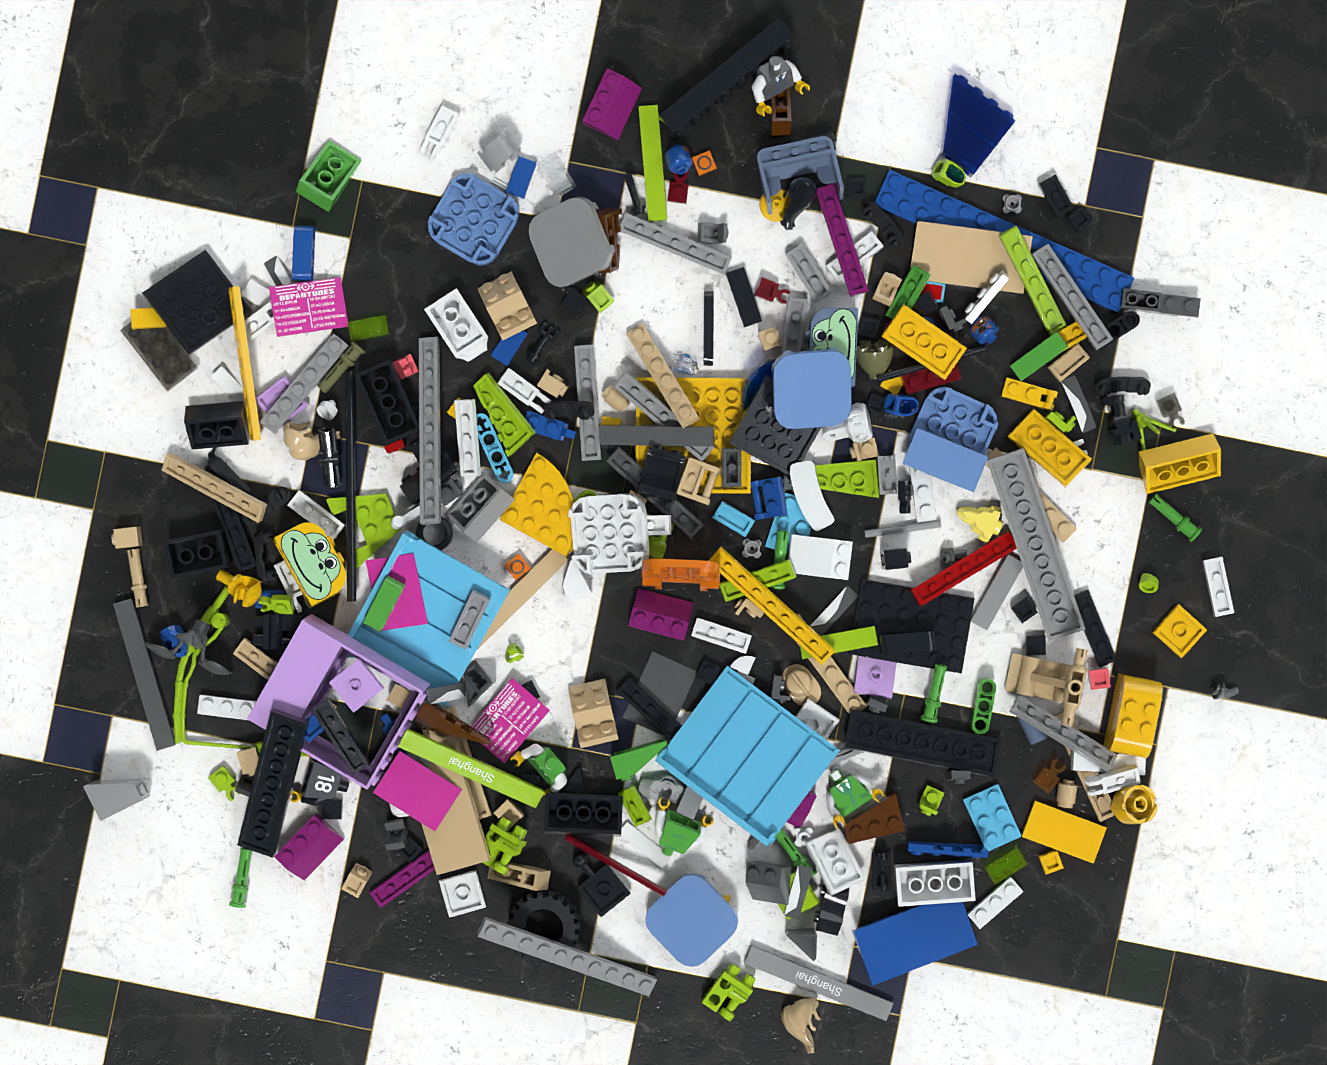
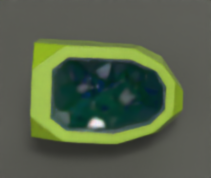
(949, 173)

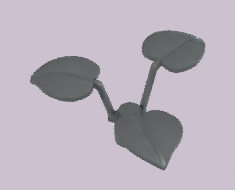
(193, 638)

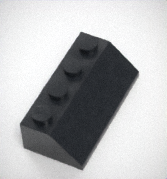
(583, 814)

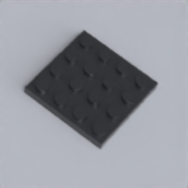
(194, 302)
(765, 438)

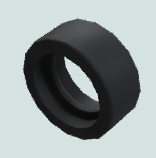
(448, 537)

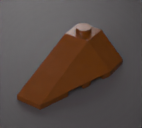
(439, 720)

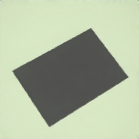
(666, 683)

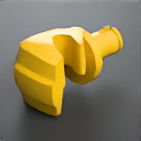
(241, 587)

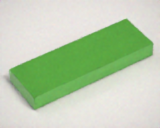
(909, 290)
(1039, 356)

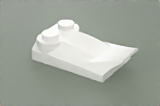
(458, 326)

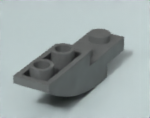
(1160, 303)

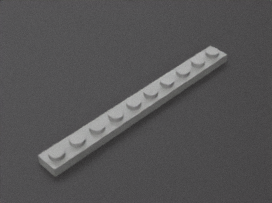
(429, 431)
(566, 956)

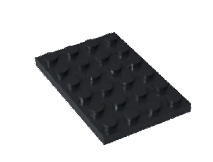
(895, 610)

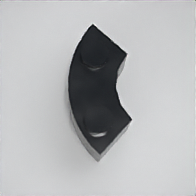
(831, 911)

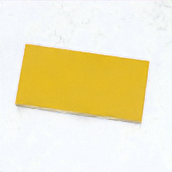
(924, 342)
(1049, 448)
(1063, 831)

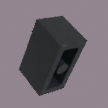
(895, 558)

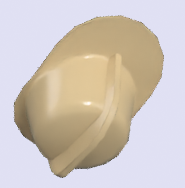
(801, 684)

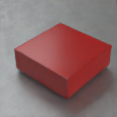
(391, 448)

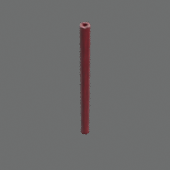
(616, 865)

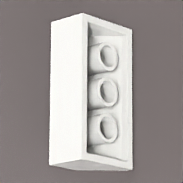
(934, 882)

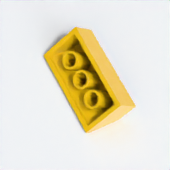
(1180, 463)

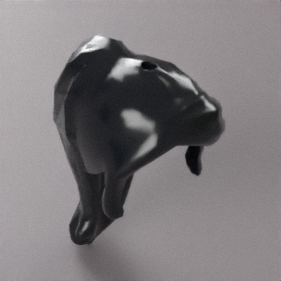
(802, 195)

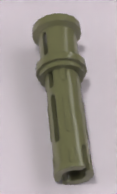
(347, 359)

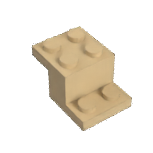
(506, 305)
(593, 713)

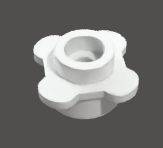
(799, 833)

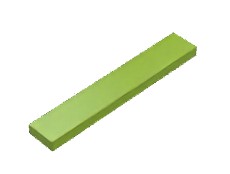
(652, 163)
(1032, 280)

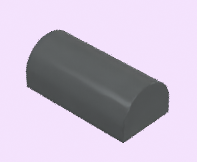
(730, 467)

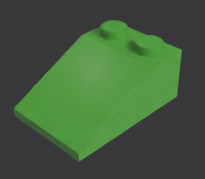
(328, 176)
(631, 760)

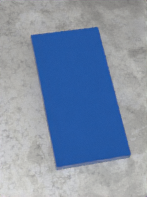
(913, 939)

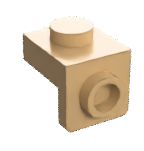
(887, 288)

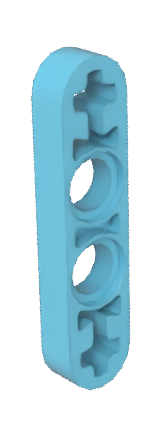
(495, 447)

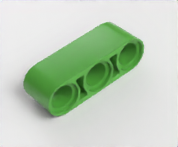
(384, 603)
(980, 696)

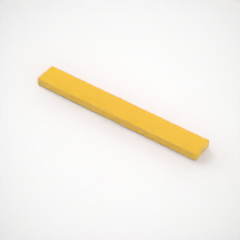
(244, 363)
(772, 606)

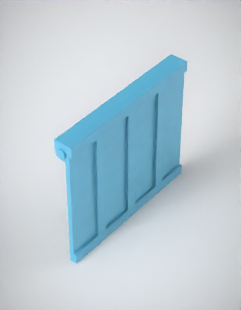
(445, 591)
(747, 756)

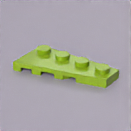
(509, 422)
(849, 477)

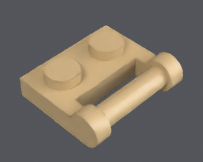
(692, 478)

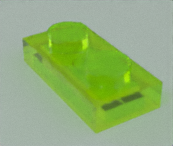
(368, 328)
(1005, 865)

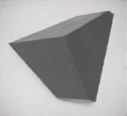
(476, 682)
(805, 939)

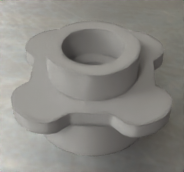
(1016, 199)
(755, 552)

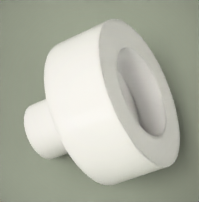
(327, 409)

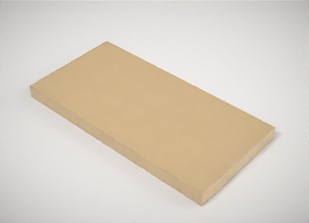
(964, 256)
(459, 837)

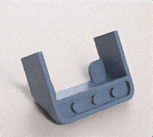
(796, 160)

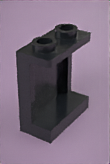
(661, 474)

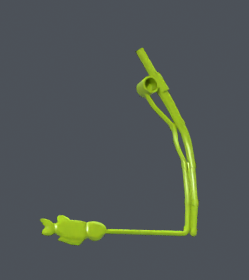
(219, 621)

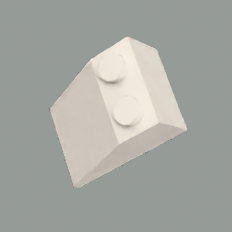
(820, 556)

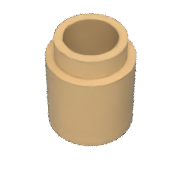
(615, 399)
(1066, 793)

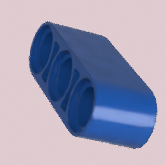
(303, 253)

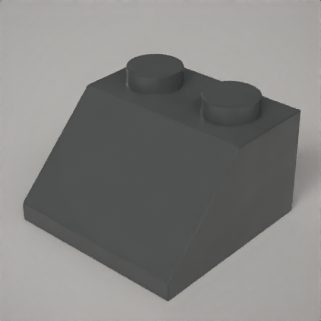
(768, 882)

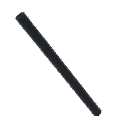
(918, 367)

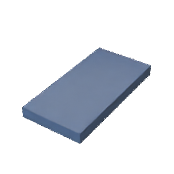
(945, 460)

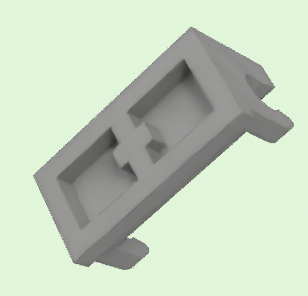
(886, 474)

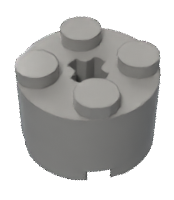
(499, 151)

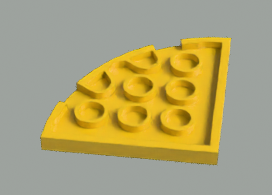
(543, 506)

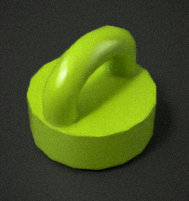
(1148, 583)
(515, 651)

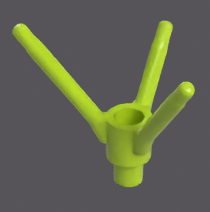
(1144, 421)

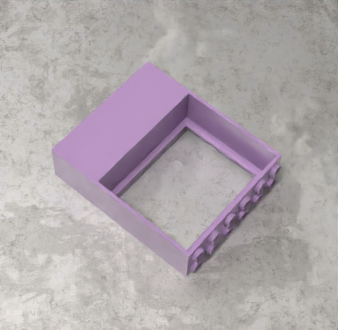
(303, 680)

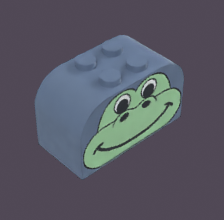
(835, 329)

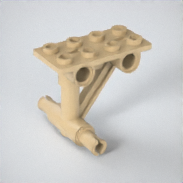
(1049, 681)

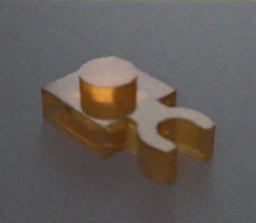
(1047, 778)

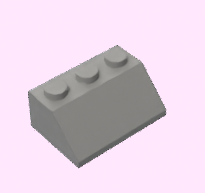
(479, 507)

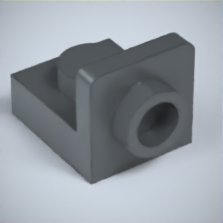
(948, 316)
(450, 491)
(776, 687)

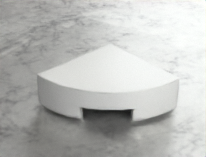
(743, 664)

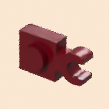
(678, 191)
(769, 290)

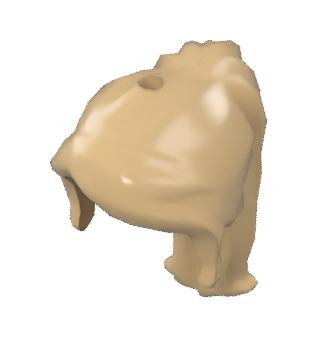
(300, 442)
(796, 1019)

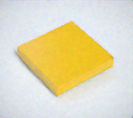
(1179, 631)

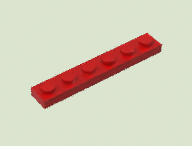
(964, 569)

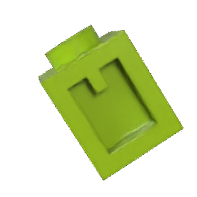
(598, 295)
(1057, 421)
(930, 800)

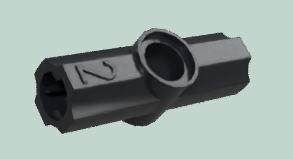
(329, 456)

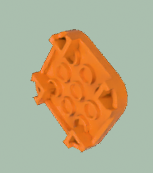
(680, 571)

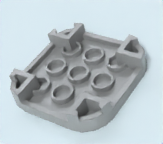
(570, 242)

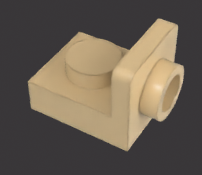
(864, 450)
(752, 609)
(356, 880)

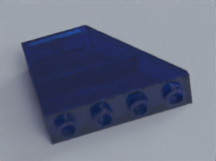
(972, 125)

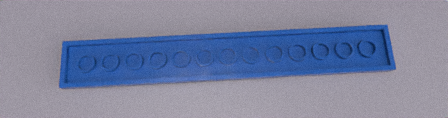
(921, 203)

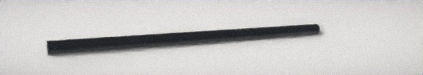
(350, 485)

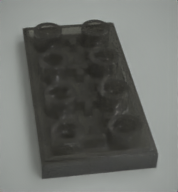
(161, 354)

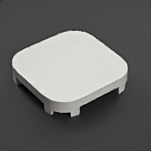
(609, 533)

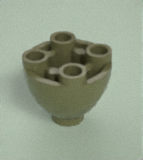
(874, 357)

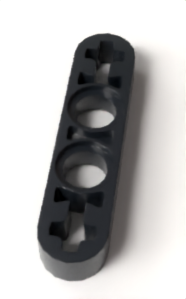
(708, 328)

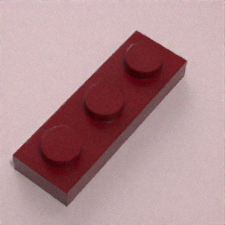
(927, 379)

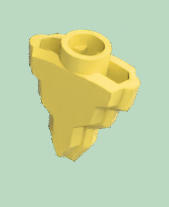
(982, 521)

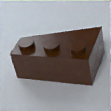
(609, 221)
(875, 821)

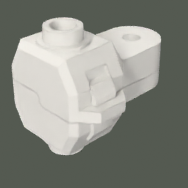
(856, 426)

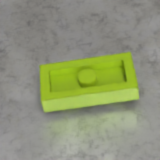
(635, 806)

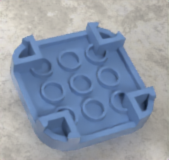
(473, 219)
(811, 388)
(957, 419)
(692, 920)

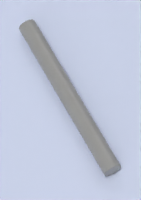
(902, 528)

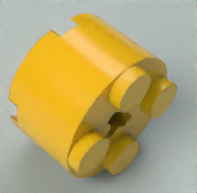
(1134, 804)

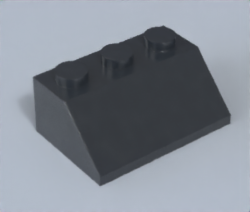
(207, 420)
(411, 484)

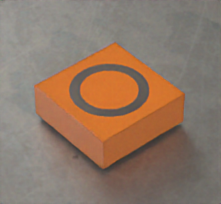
(704, 163)
(517, 566)

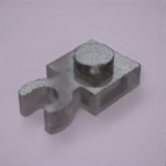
(1169, 407)

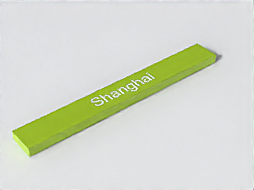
(470, 768)

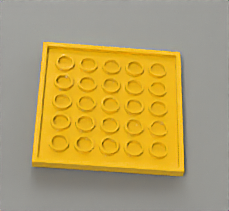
(716, 405)

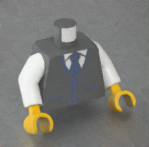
(774, 78)

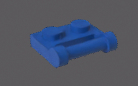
(773, 497)

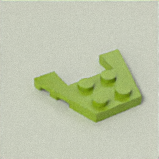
(374, 519)

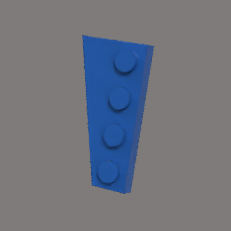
(950, 849)

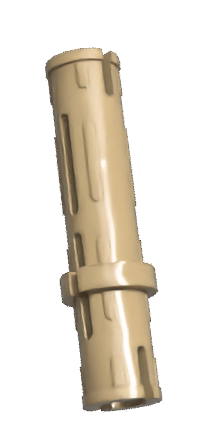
(137, 578)

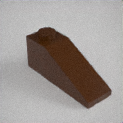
(781, 113)

